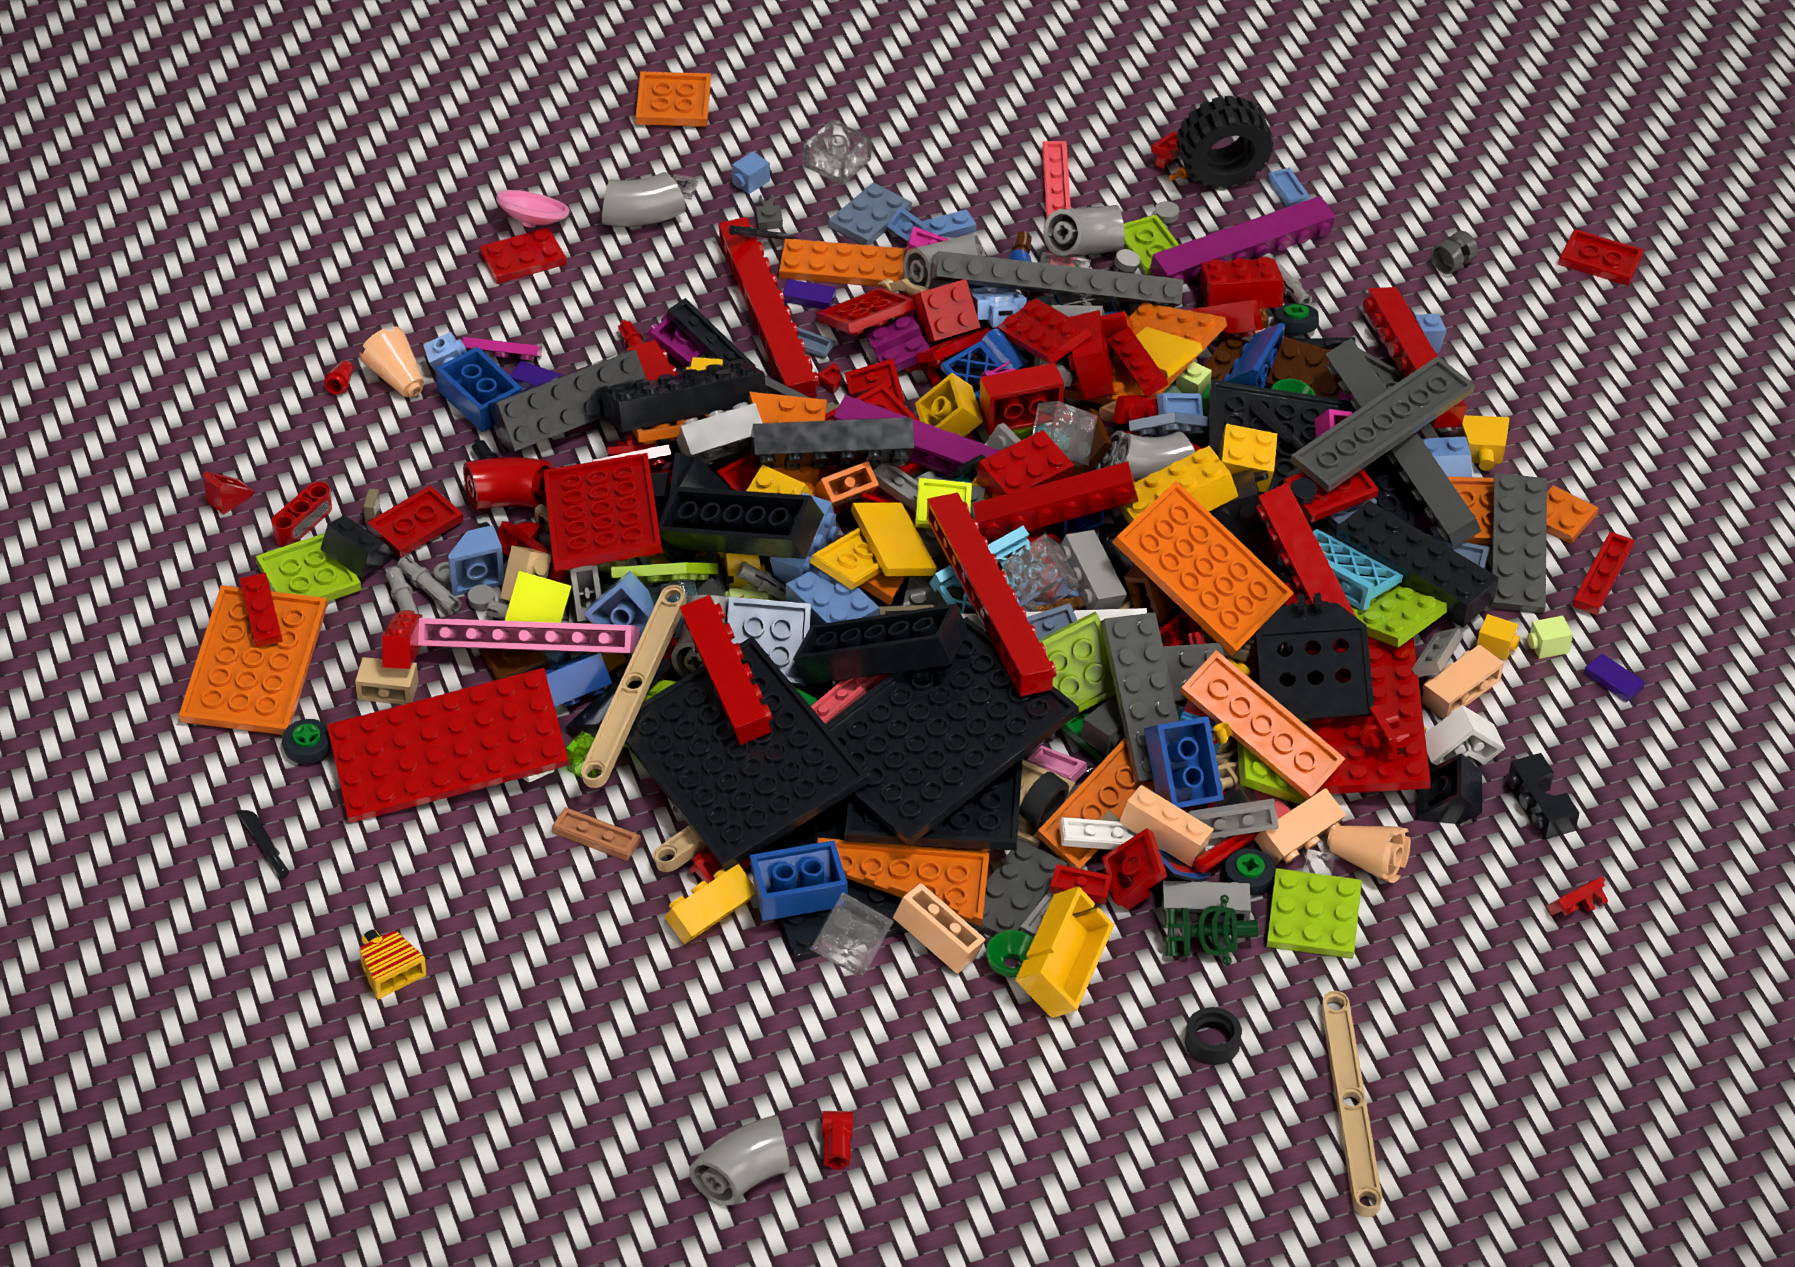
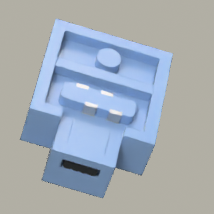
(996, 303)

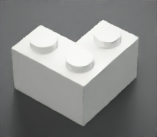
(1465, 734)

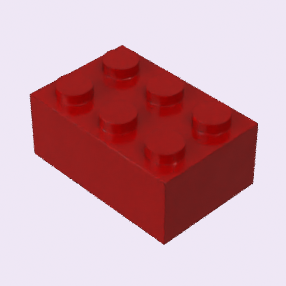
(1242, 281)
(1093, 359)
(1015, 395)
(1023, 466)

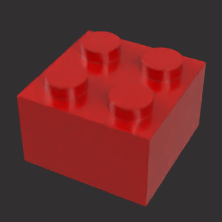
(945, 311)

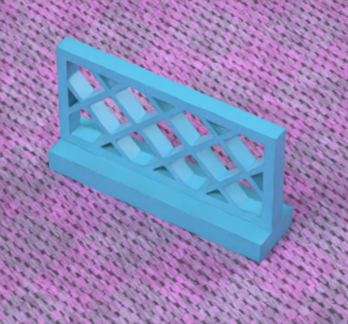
(1001, 548)
(1357, 588)

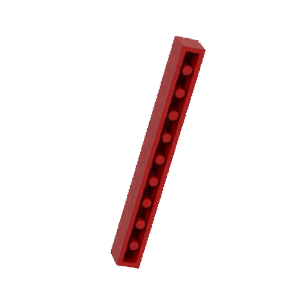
(767, 310)
(990, 594)

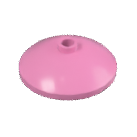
(532, 207)

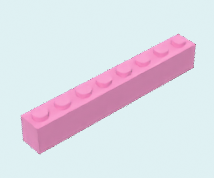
(528, 636)

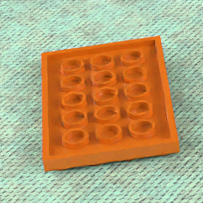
(1179, 322)
(1203, 568)
(248, 684)

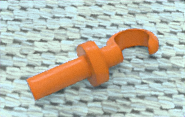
(1181, 172)

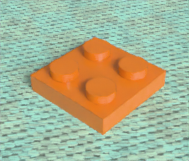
(1567, 514)

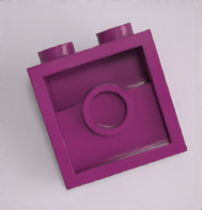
(674, 341)
(897, 341)

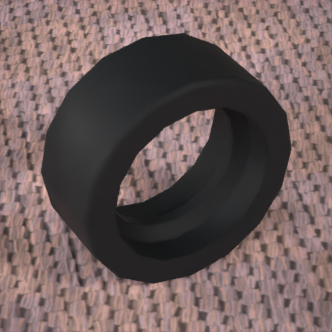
(1043, 799)
(1213, 1018)

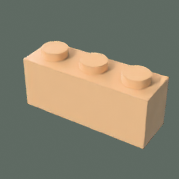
(1462, 681)
(1172, 827)
(1301, 828)
(939, 928)

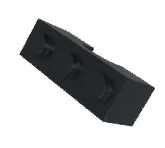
(1549, 813)

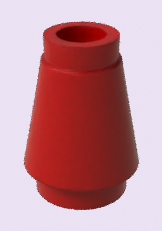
(338, 379)

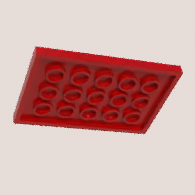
(601, 512)

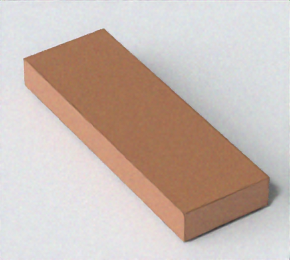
(596, 834)

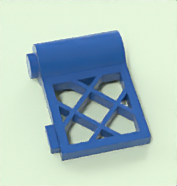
(995, 349)

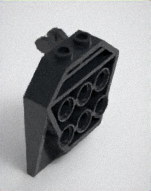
(1319, 628)

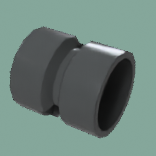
(1454, 252)

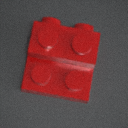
(1134, 869)

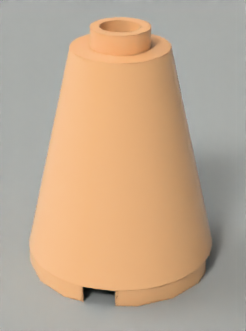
(393, 360)
(1372, 848)

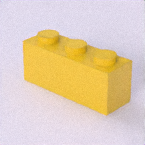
(710, 903)

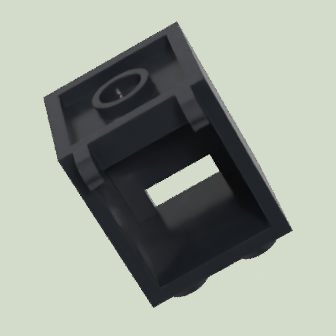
(1241, 514)

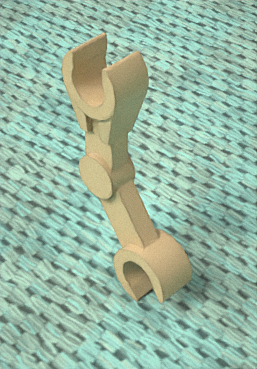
(903, 285)

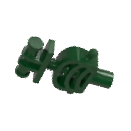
(1236, 929)

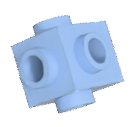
(443, 349)

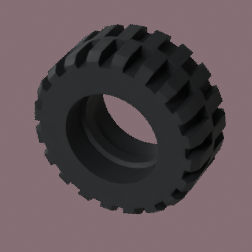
(1218, 121)

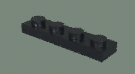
(704, 333)

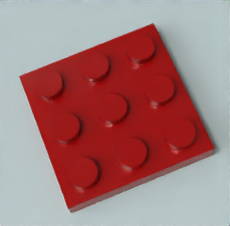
(866, 311)

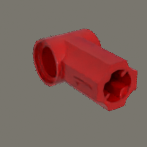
(837, 1131)

